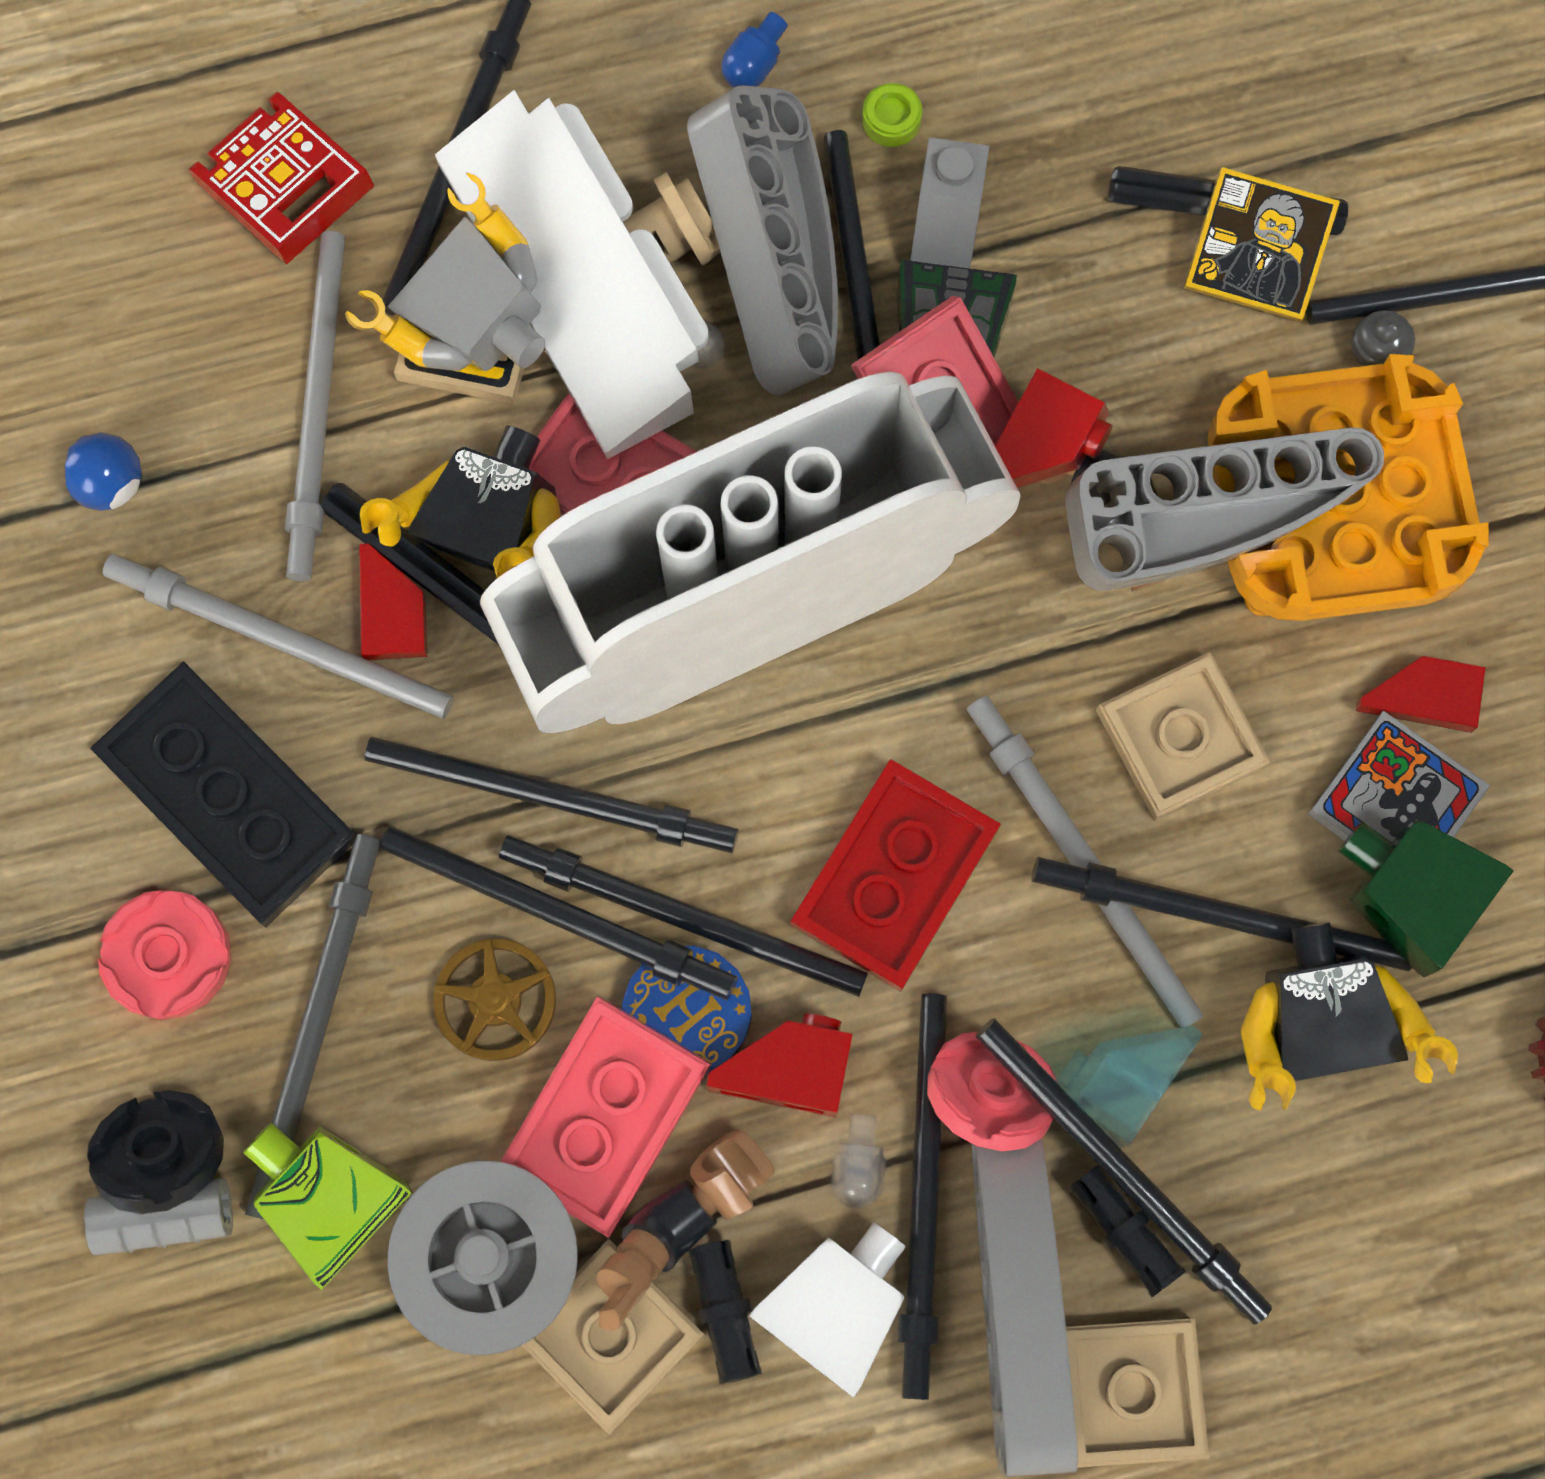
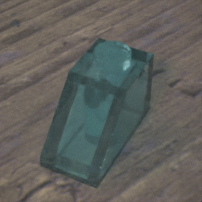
(1126, 1078)

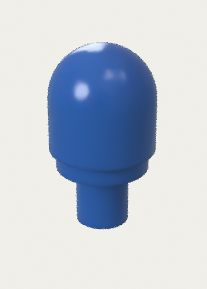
(753, 53)

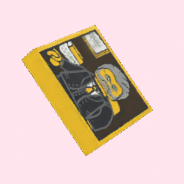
(1261, 244)

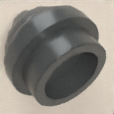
(1380, 336)

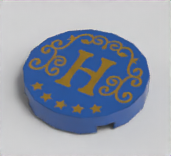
(690, 1015)

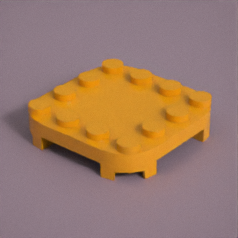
(1397, 538)

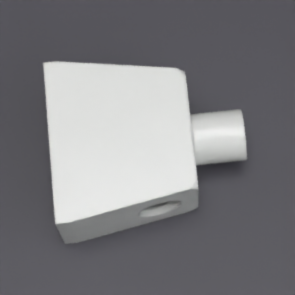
(837, 1307)

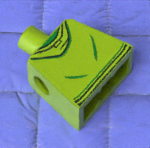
(322, 1197)

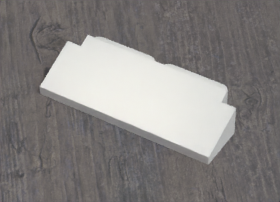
(606, 296)

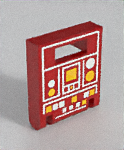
(270, 166)

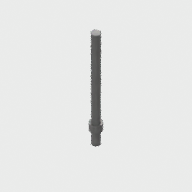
(349, 902)

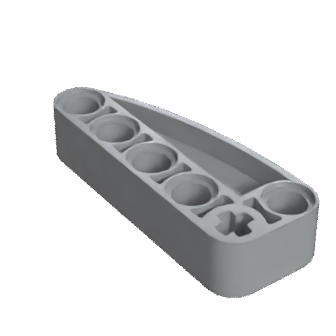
(771, 230)
(1202, 521)
(1024, 1314)

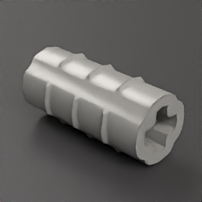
(201, 1218)

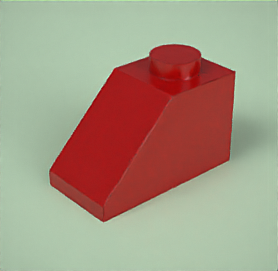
(1052, 430)
(790, 1067)

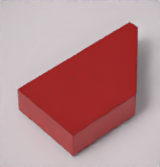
(390, 610)
(1430, 694)

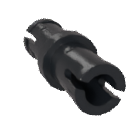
(1127, 1230)
(725, 1312)

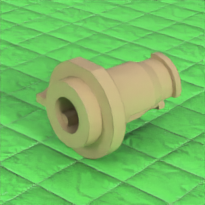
(678, 221)

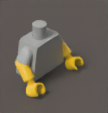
(467, 298)

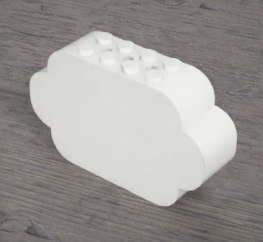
(748, 550)

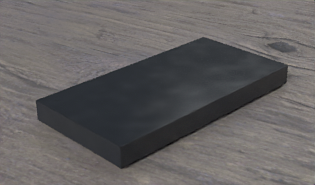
(224, 794)

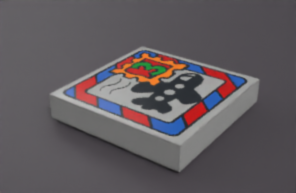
(1395, 781)

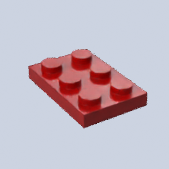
(895, 875)

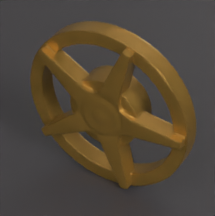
(494, 999)

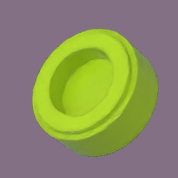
(892, 115)

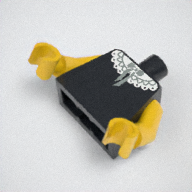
(474, 506)
(1332, 1020)

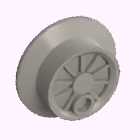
(482, 1257)

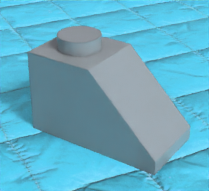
(949, 202)

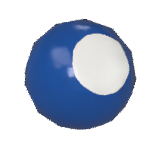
(102, 471)

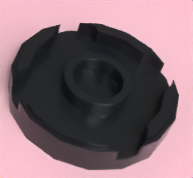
(155, 1152)

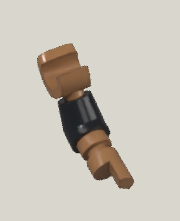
(678, 1219)

